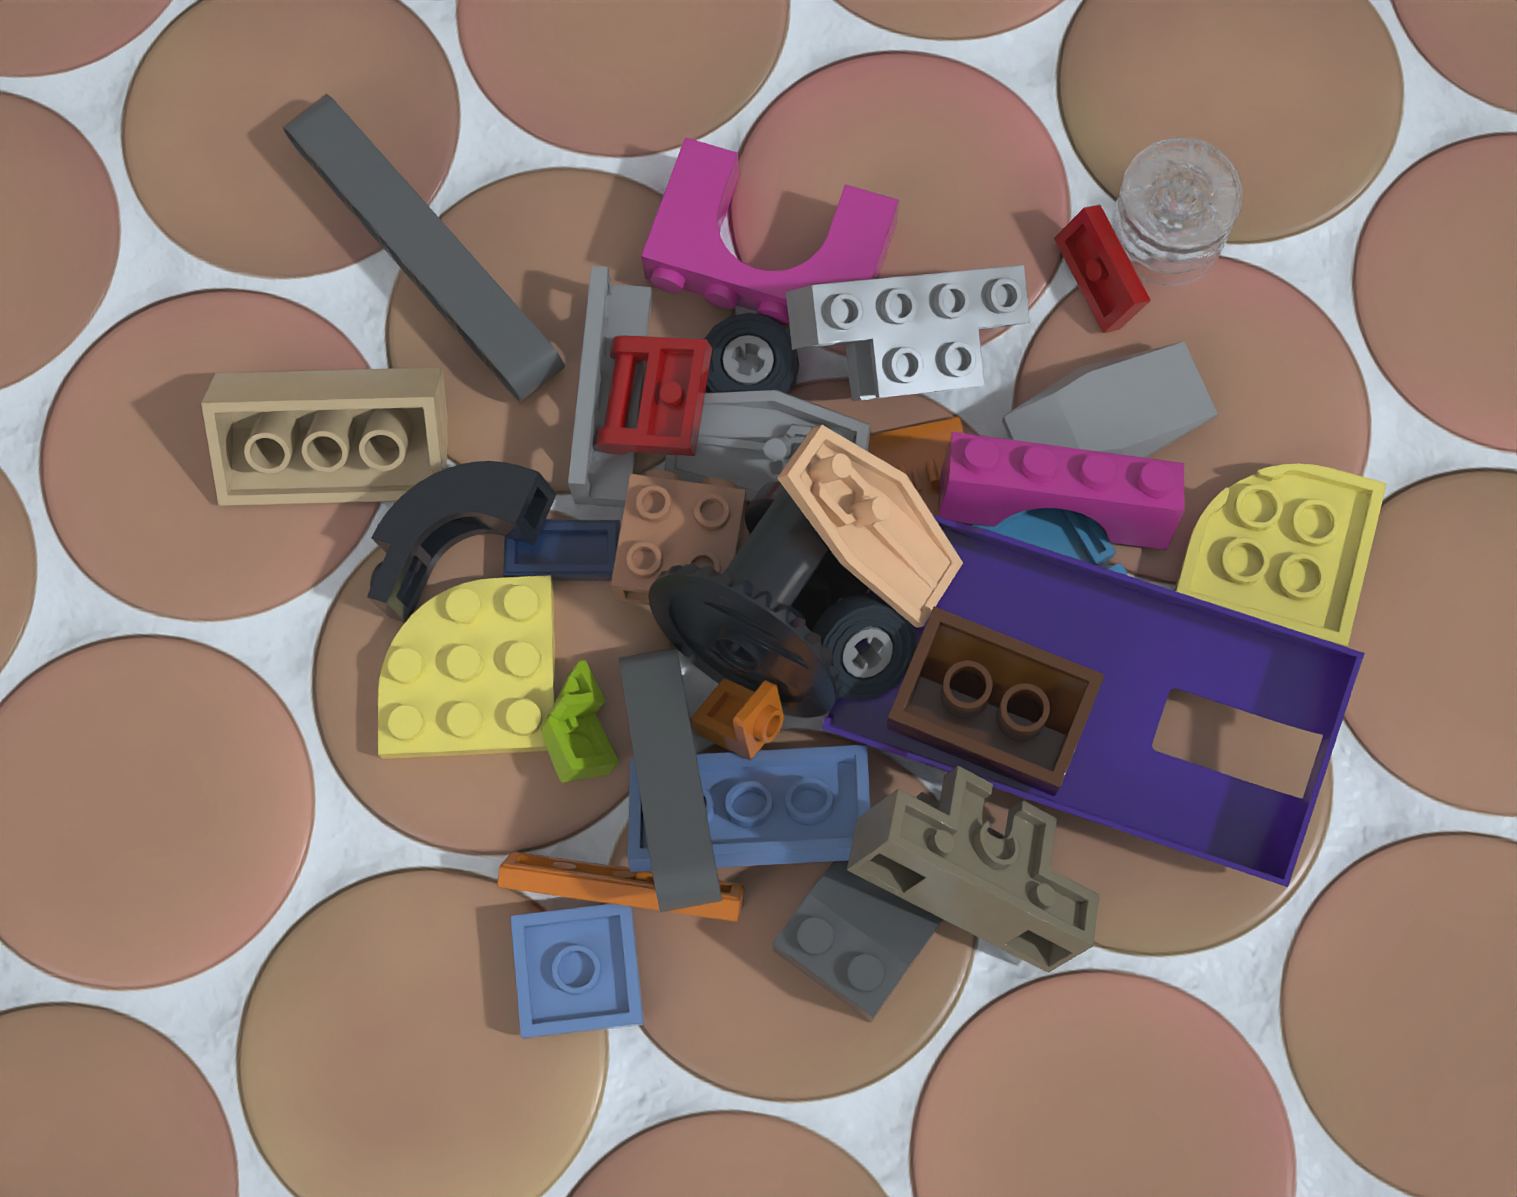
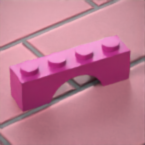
(995, 478)

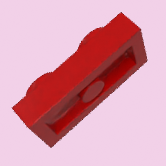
(1102, 268)

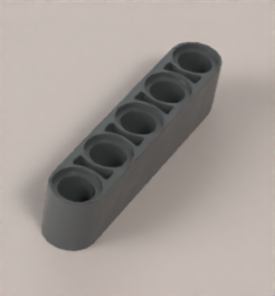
(669, 781)

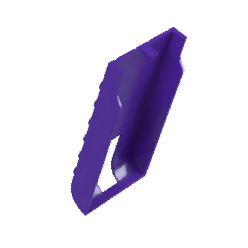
(1145, 646)

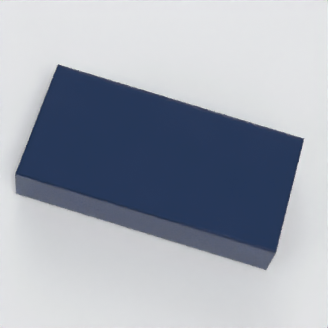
(566, 551)

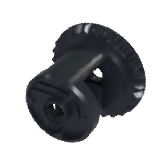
(762, 609)

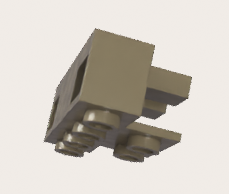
(975, 876)

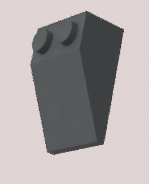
(855, 938)

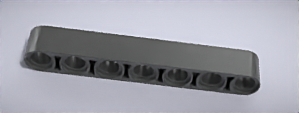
(424, 248)

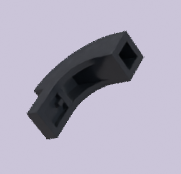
(446, 510)

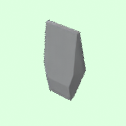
(1118, 405)
(755, 435)

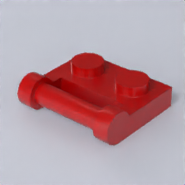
(670, 395)

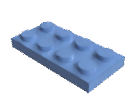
(772, 808)

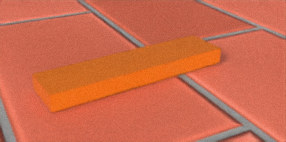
(604, 884)

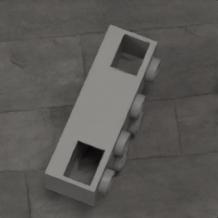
(909, 329)

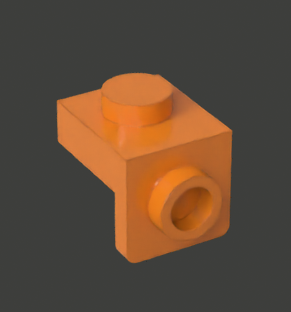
(740, 717)

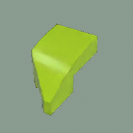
(574, 732)

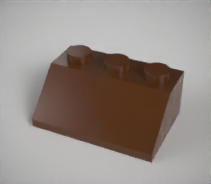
(994, 701)

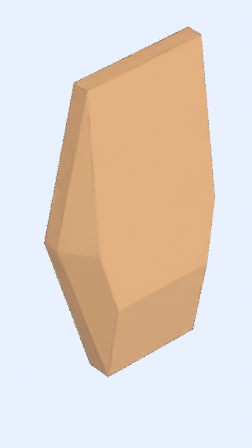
(872, 522)

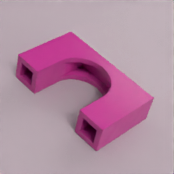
(690, 255)

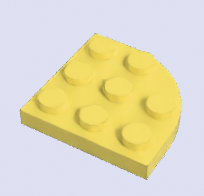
(1287, 548)
(471, 672)

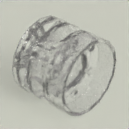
(1165, 236)

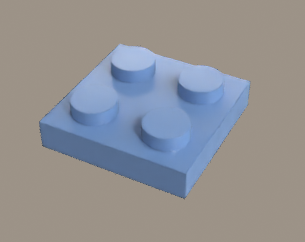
(576, 970)

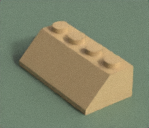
(324, 434)

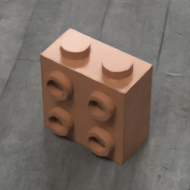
(673, 525)

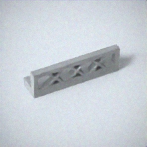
(610, 312)

